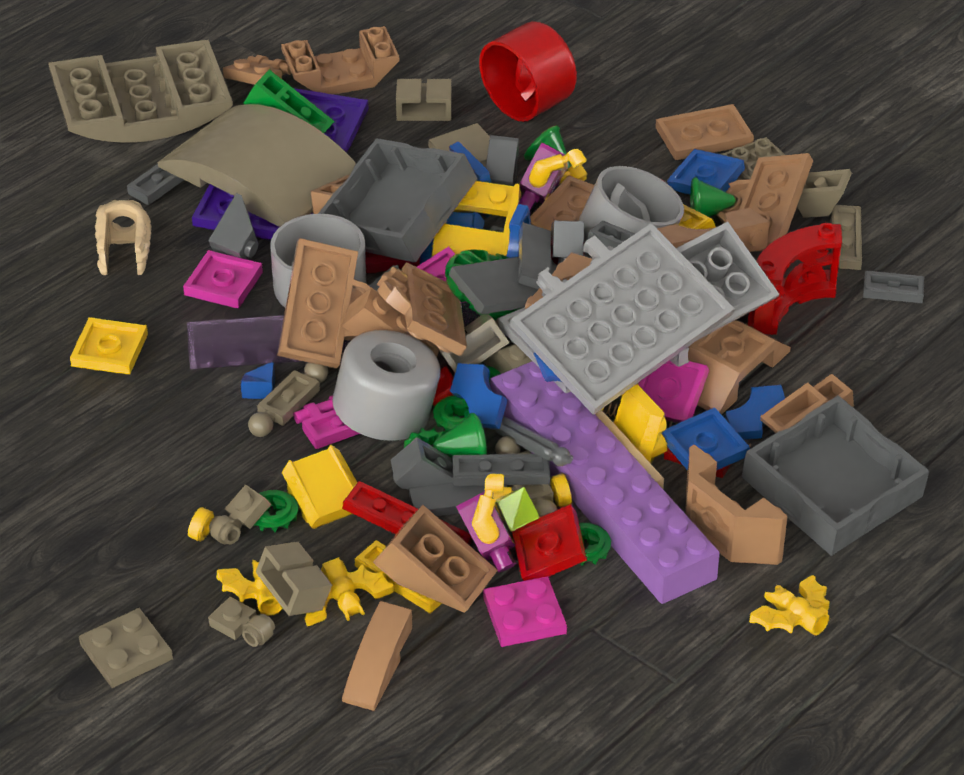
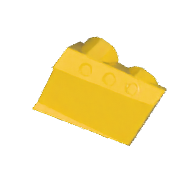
(642, 422)
(320, 485)

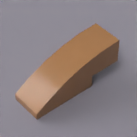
(804, 401)
(378, 655)

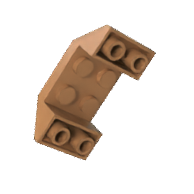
(346, 69)
(730, 356)
(737, 533)

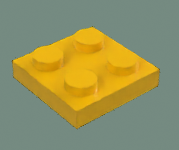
(109, 346)

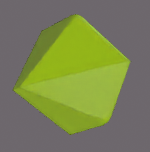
(517, 509)

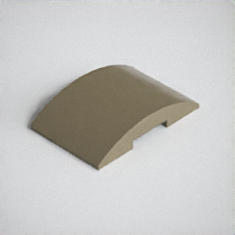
(143, 95)
(264, 158)

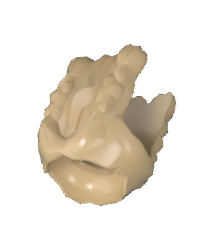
(110, 232)

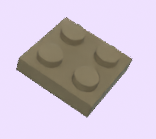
(125, 647)

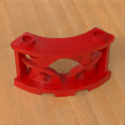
(806, 280)

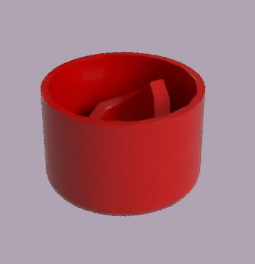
(528, 70)

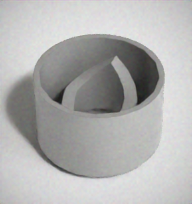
(631, 201)
(317, 228)
(386, 385)

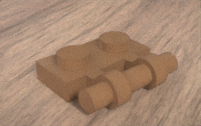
(253, 68)

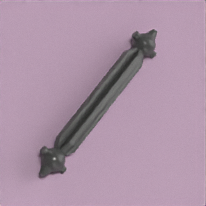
(534, 442)

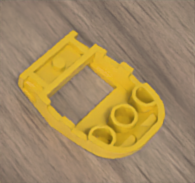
(485, 199)

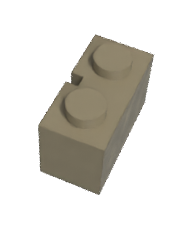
(424, 100)
(482, 341)
(293, 578)

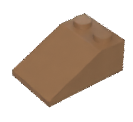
(435, 562)

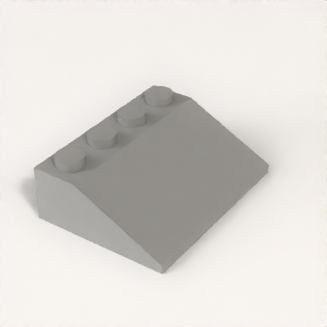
(730, 270)

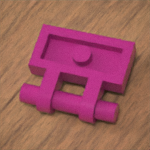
(322, 424)

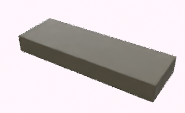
(850, 220)

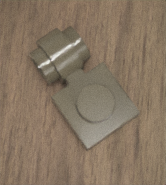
(243, 510)
(239, 619)

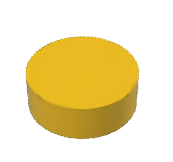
(561, 490)
(200, 524)

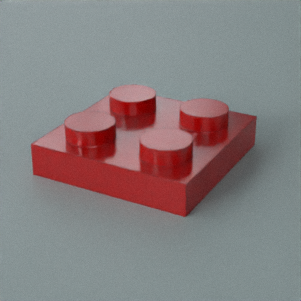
(549, 544)

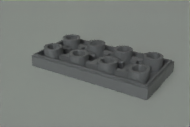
(493, 285)

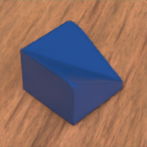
(258, 382)

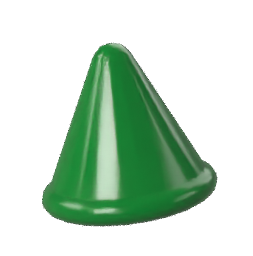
(549, 137)
(708, 198)
(464, 438)

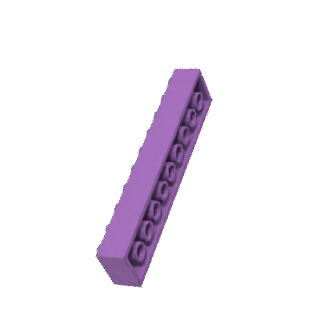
(613, 487)

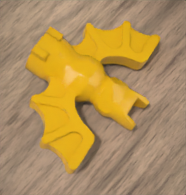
(234, 582)
(344, 588)
(807, 612)

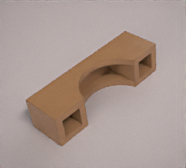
(747, 224)

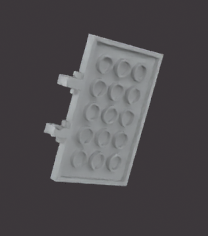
(620, 316)

